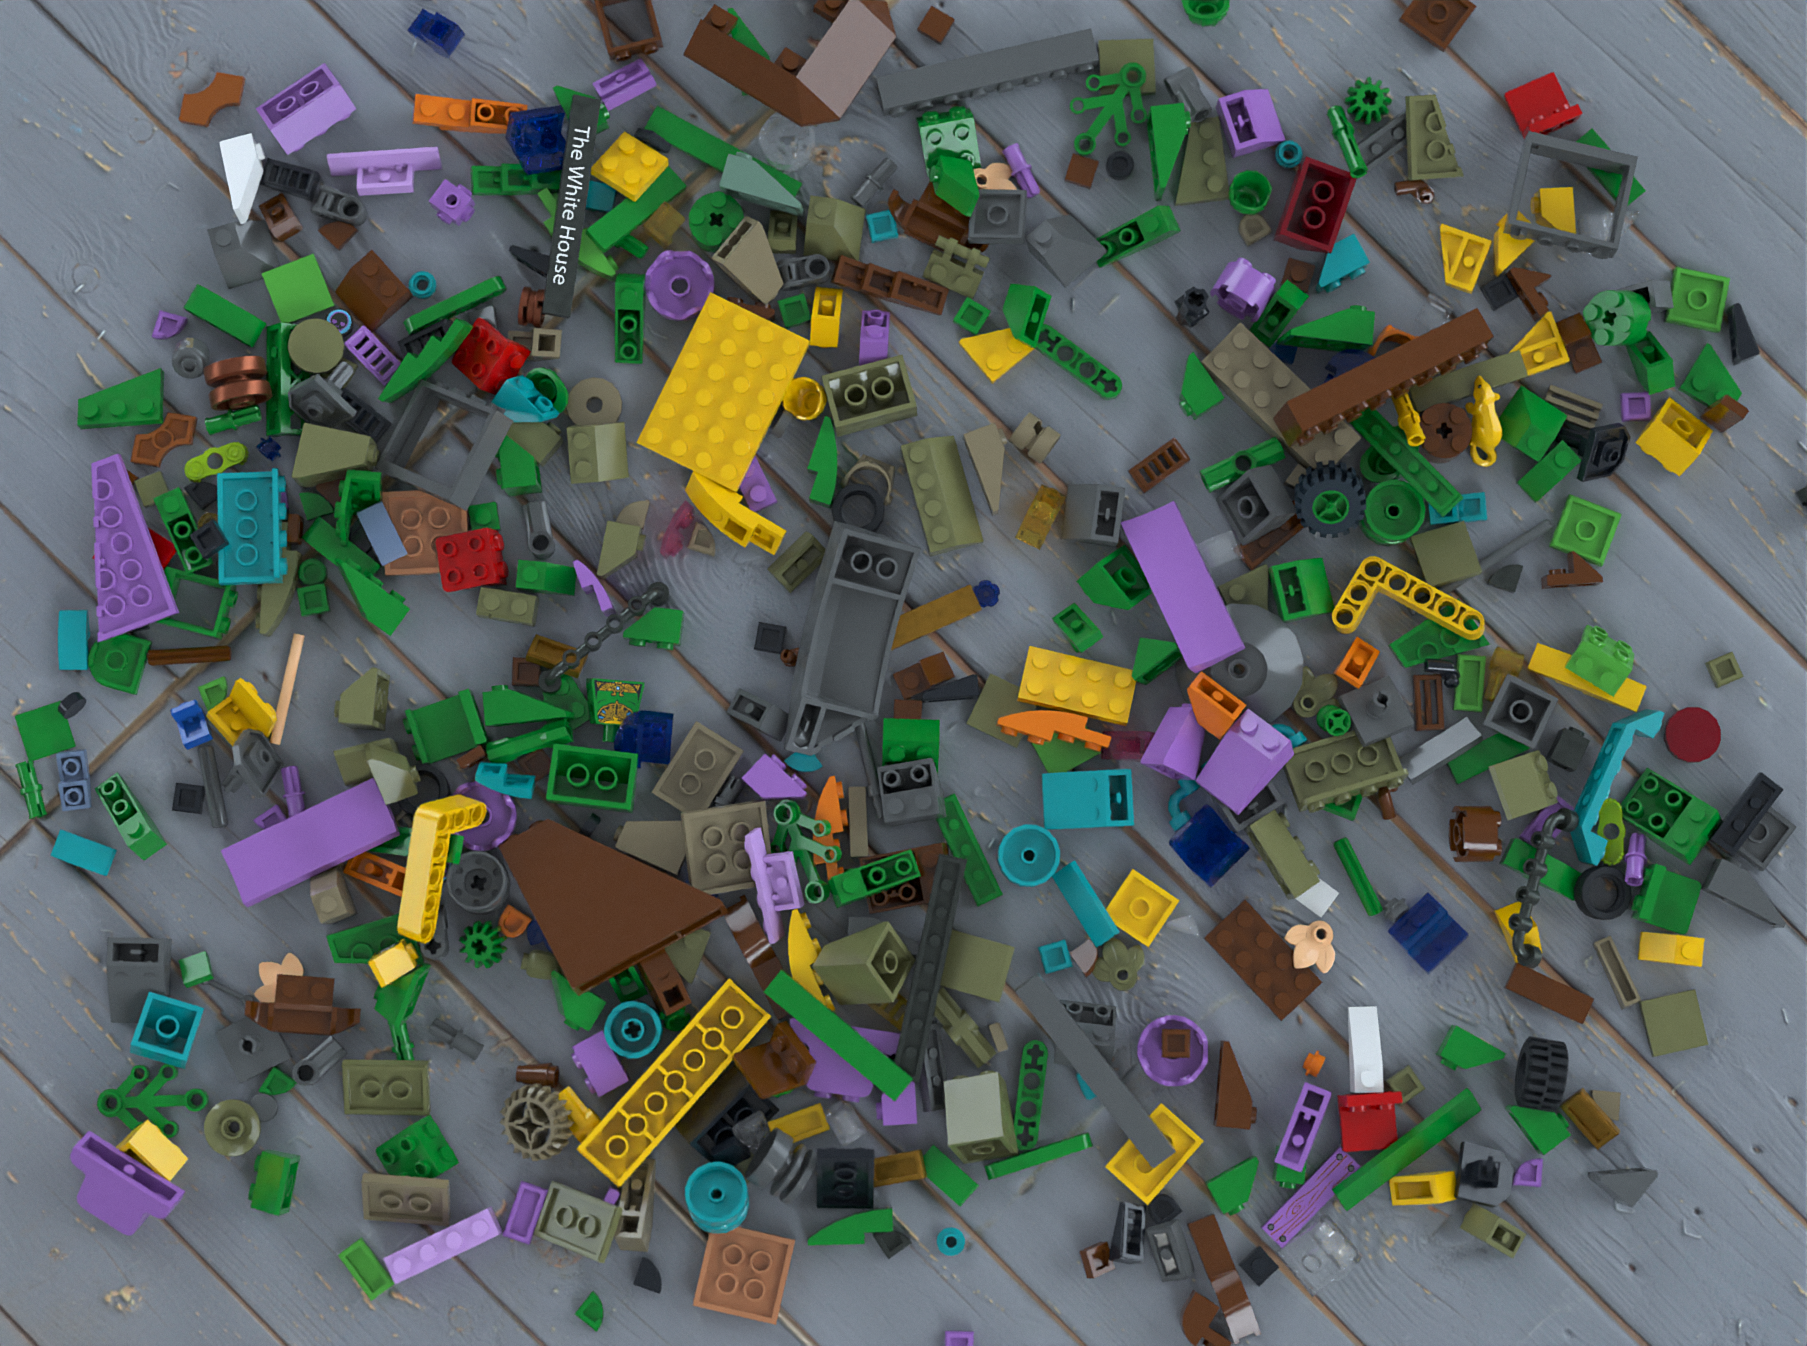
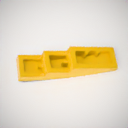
(1551, 664)

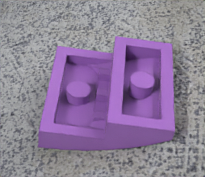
(591, 584)

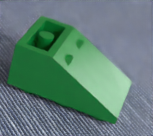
(1670, 816)

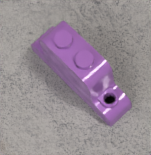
(835, 1074)
(120, 1187)

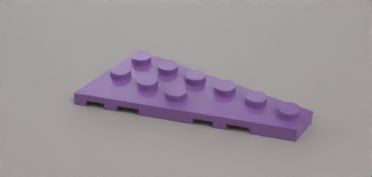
(127, 566)

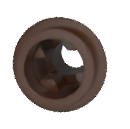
(542, 1074)

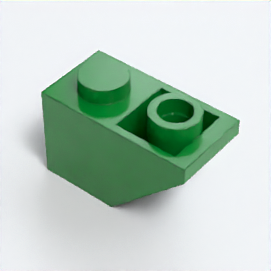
(657, 626)

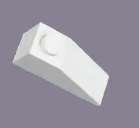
(243, 171)
(1364, 1050)

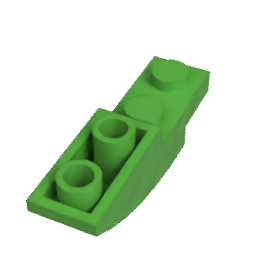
(590, 255)

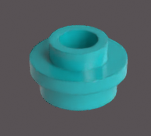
(1292, 147)
(419, 277)
(944, 1234)

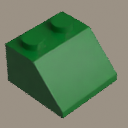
(274, 1182)

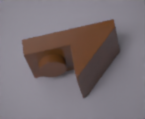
(280, 217)
(1525, 285)
(1578, 343)
(1578, 574)
(923, 675)

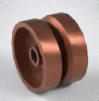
(237, 383)

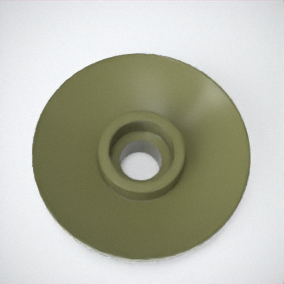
(219, 1132)

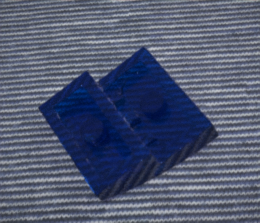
(1428, 933)

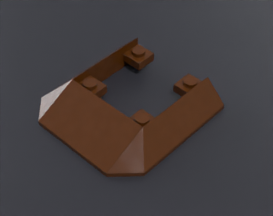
(795, 87)

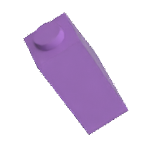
(1176, 745)

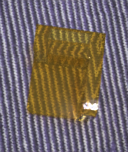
(664, 224)

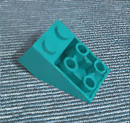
(1088, 799)

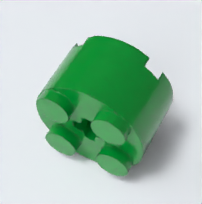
(709, 208)
(1617, 317)

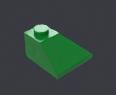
(1530, 424)
(1116, 581)
(400, 997)

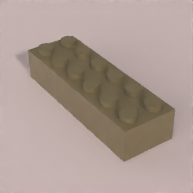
(1262, 386)

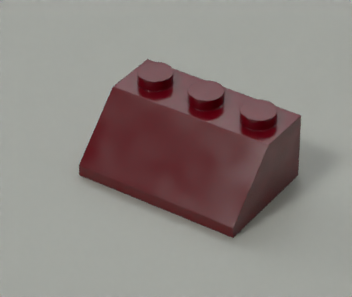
(1315, 206)

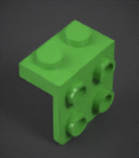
(1601, 660)

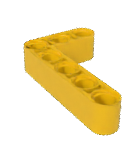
(1405, 596)
(427, 861)

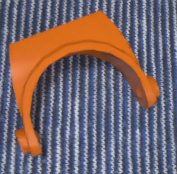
(1390, 334)

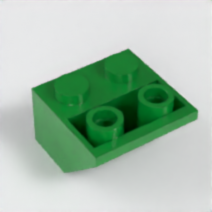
(518, 470)
(1301, 589)
(910, 740)

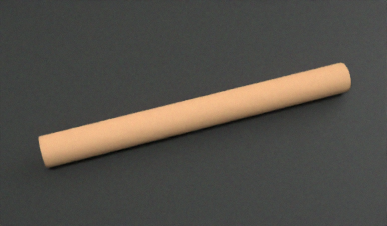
(287, 688)

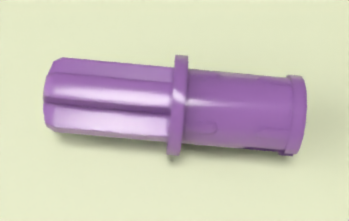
(1021, 170)
(293, 790)
(1635, 860)

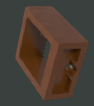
(625, 52)

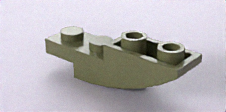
(278, 596)

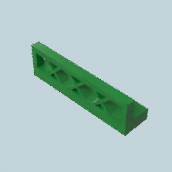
(279, 376)

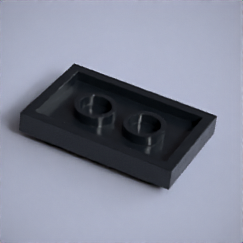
(845, 1178)

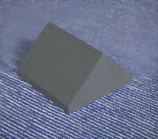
(1624, 1185)

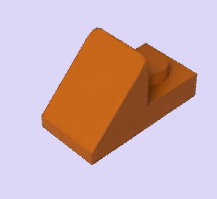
(1357, 662)

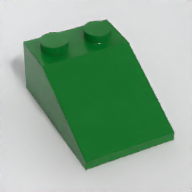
(1165, 132)
(1336, 332)

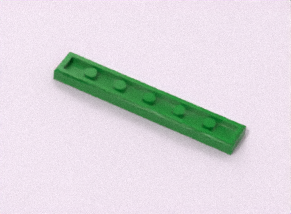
(705, 146)
(1407, 461)
(838, 1035)
(1406, 1149)

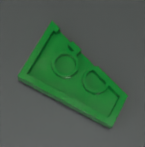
(125, 404)
(1433, 641)
(364, 940)

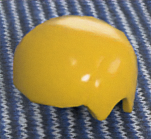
(805, 398)

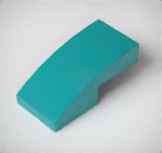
(1469, 509)
(73, 639)
(497, 778)
(83, 852)

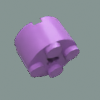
(1243, 290)

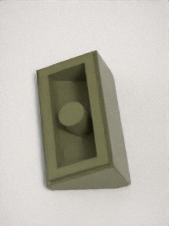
(798, 561)

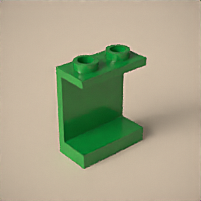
(446, 728)

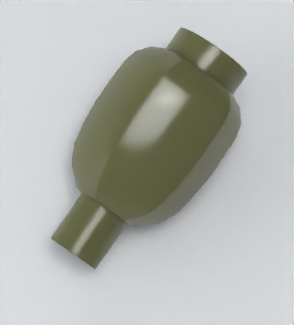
(540, 964)

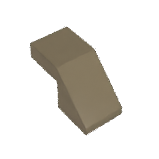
(543, 343)

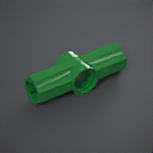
(1226, 472)

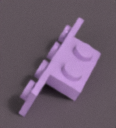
(385, 169)
(775, 882)

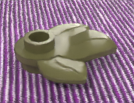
(1317, 690)
(1117, 960)

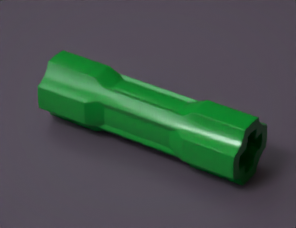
(510, 748)

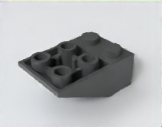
(133, 971)

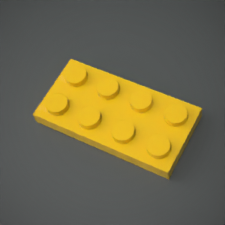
(1077, 686)

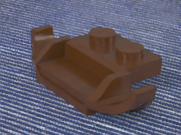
(931, 218)
(303, 1007)

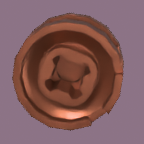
(531, 307)

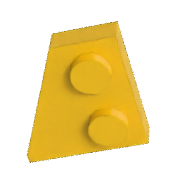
(1462, 257)
(1542, 347)
(995, 352)

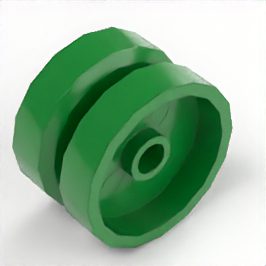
(1403, 501)

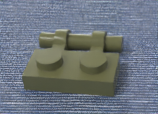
(953, 273)

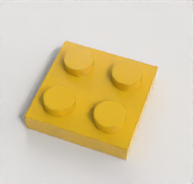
(629, 166)
(1141, 907)

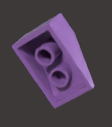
(1245, 761)

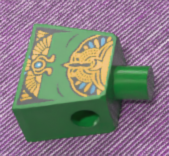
(612, 702)

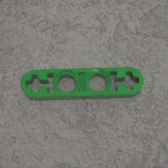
(456, 304)
(1079, 357)
(1034, 1095)
(1038, 1155)

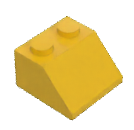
(1674, 437)
(153, 1150)

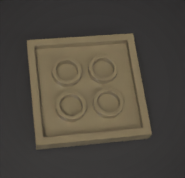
(716, 845)

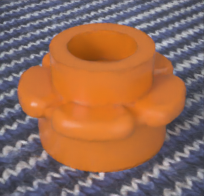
(1313, 1063)

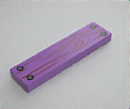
(1309, 1197)

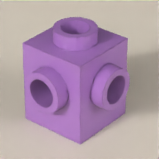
(446, 196)

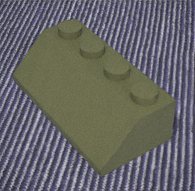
(941, 494)

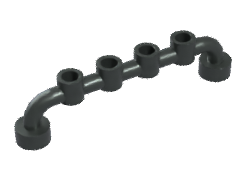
(656, 594)
(1521, 923)

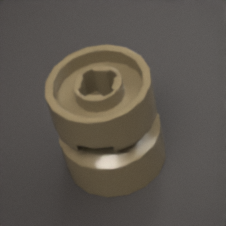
(1034, 437)

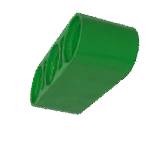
(224, 316)
(324, 540)

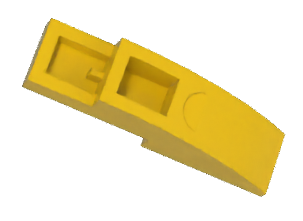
(726, 513)
(804, 953)

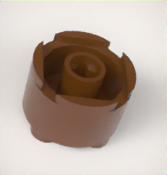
(1452, 421)
(1475, 834)

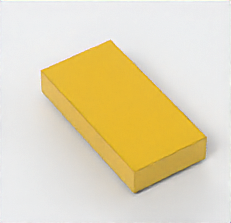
(802, 1123)

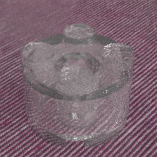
(782, 157)

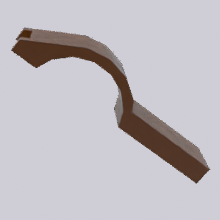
(755, 947)
(1224, 1277)

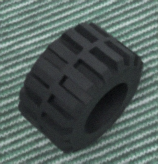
(1541, 1074)

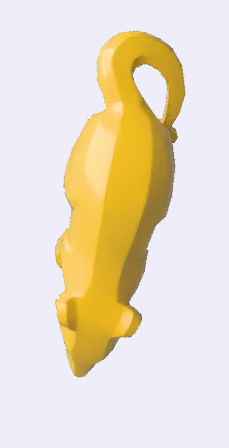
(1485, 423)

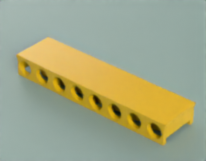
(673, 1083)

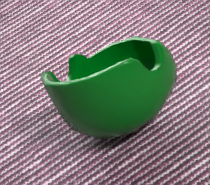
(1249, 192)

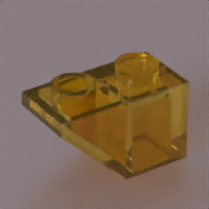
(1040, 516)

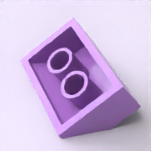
(306, 109)

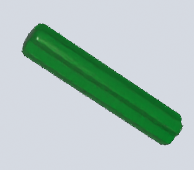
(1357, 876)

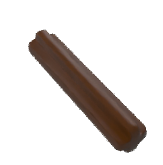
(189, 655)

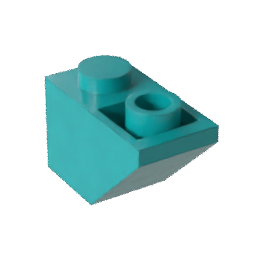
(1345, 261)
(524, 401)

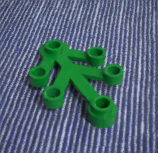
(1112, 105)
(802, 845)
(147, 1101)

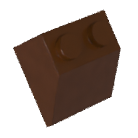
(372, 291)

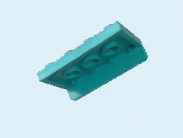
(252, 523)

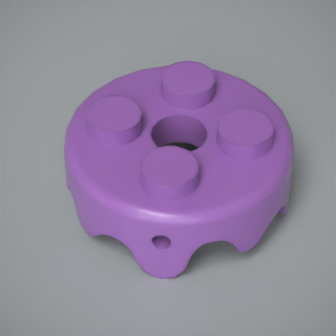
(678, 266)
(501, 820)
(1172, 1071)

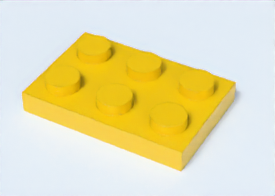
(1134, 1169)

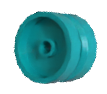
(1045, 855)
(713, 1181)

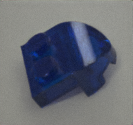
(646, 735)

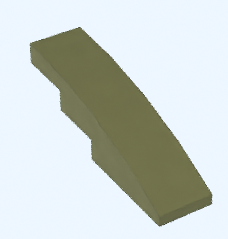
(1460, 383)

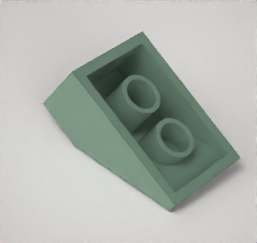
(750, 182)

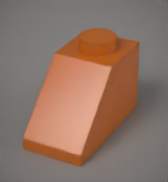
(1213, 705)

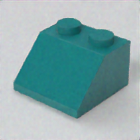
(166, 1030)

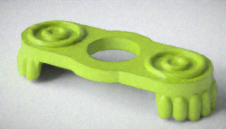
(232, 455)
(1612, 813)

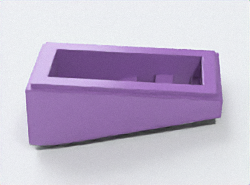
(357, 338)

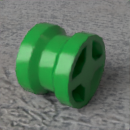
(1340, 720)

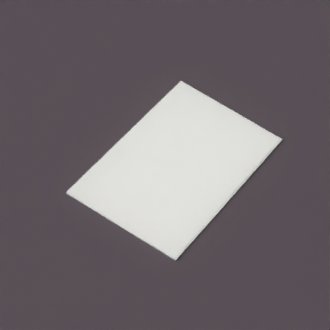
(1318, 898)

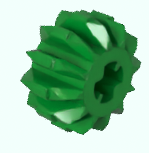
(1372, 91)
(475, 948)

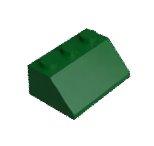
(592, 778)

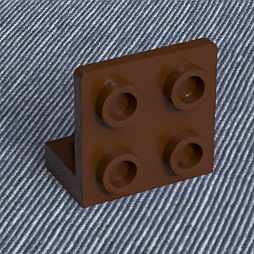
(778, 1064)

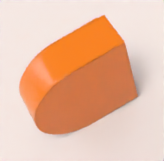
(513, 922)

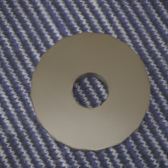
(591, 389)

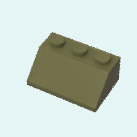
(869, 395)
(365, 702)
(1283, 854)

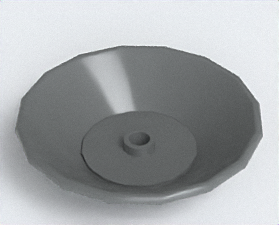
(1270, 662)

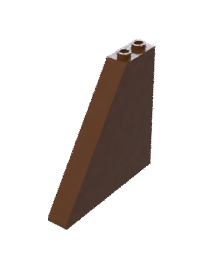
(600, 904)

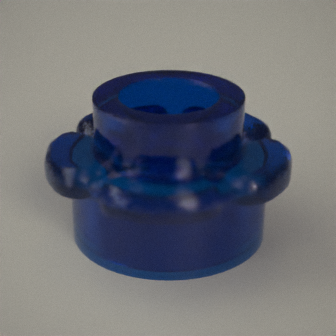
(269, 448)
(992, 589)

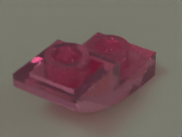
(673, 538)

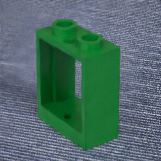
(228, 600)

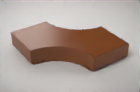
(201, 107)
(174, 432)

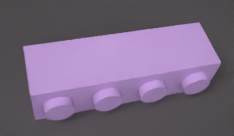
(443, 1245)

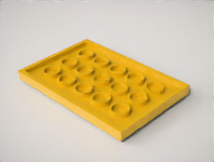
(723, 392)

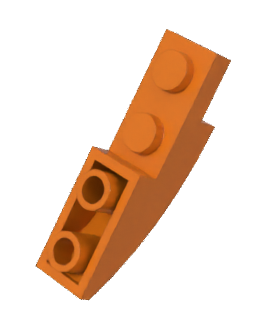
(464, 115)
(1042, 724)
(829, 809)

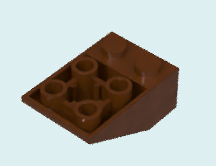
(911, 892)

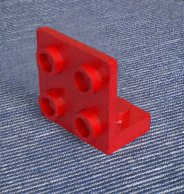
(1541, 106)
(1368, 1120)

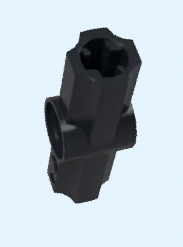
(1192, 307)

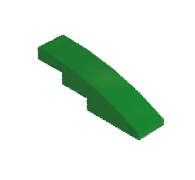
(511, 180)
(422, 366)

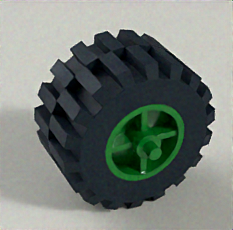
(1330, 499)

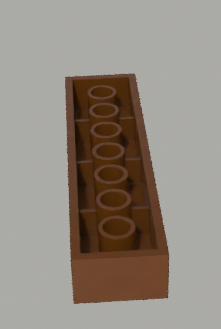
(1382, 378)

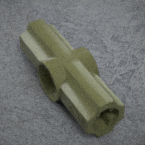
(962, 1029)

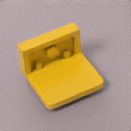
(242, 712)

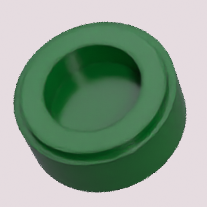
(312, 572)

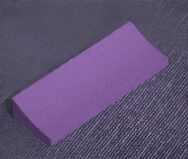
(1183, 587)
(310, 842)

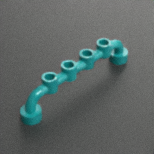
(1188, 787)

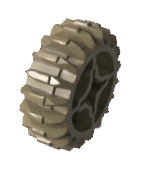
(546, 1113)

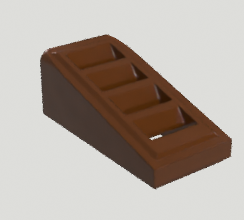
(1163, 450)

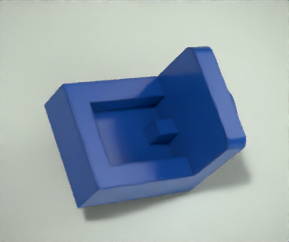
(192, 724)

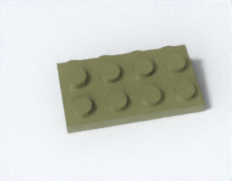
(1341, 769)

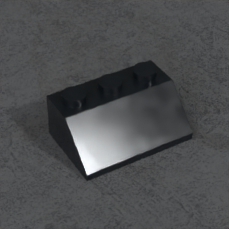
(719, 1110)

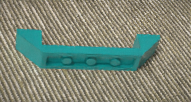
(1588, 845)

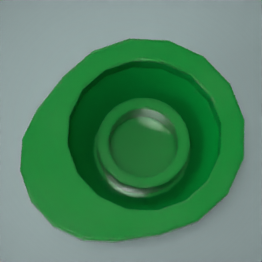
(1206, 12)
(550, 386)

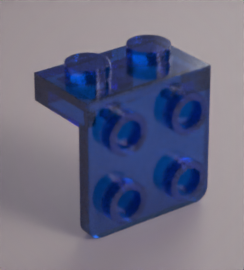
(537, 138)
(1208, 846)

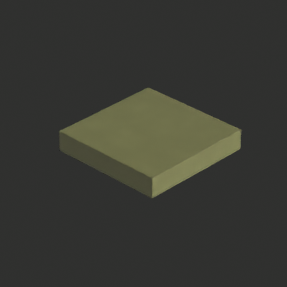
(1117, 53)
(1446, 555)
(994, 702)
(1673, 1023)

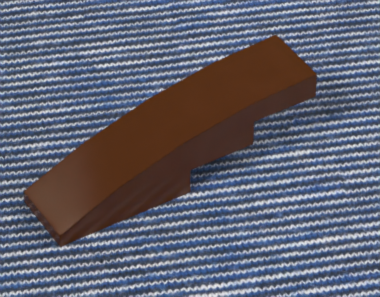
(889, 285)

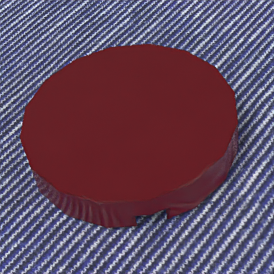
(1692, 734)

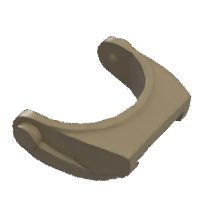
(866, 462)

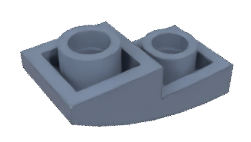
(381, 533)
(74, 780)

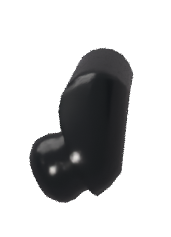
(1446, 670)

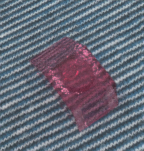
(1126, 745)

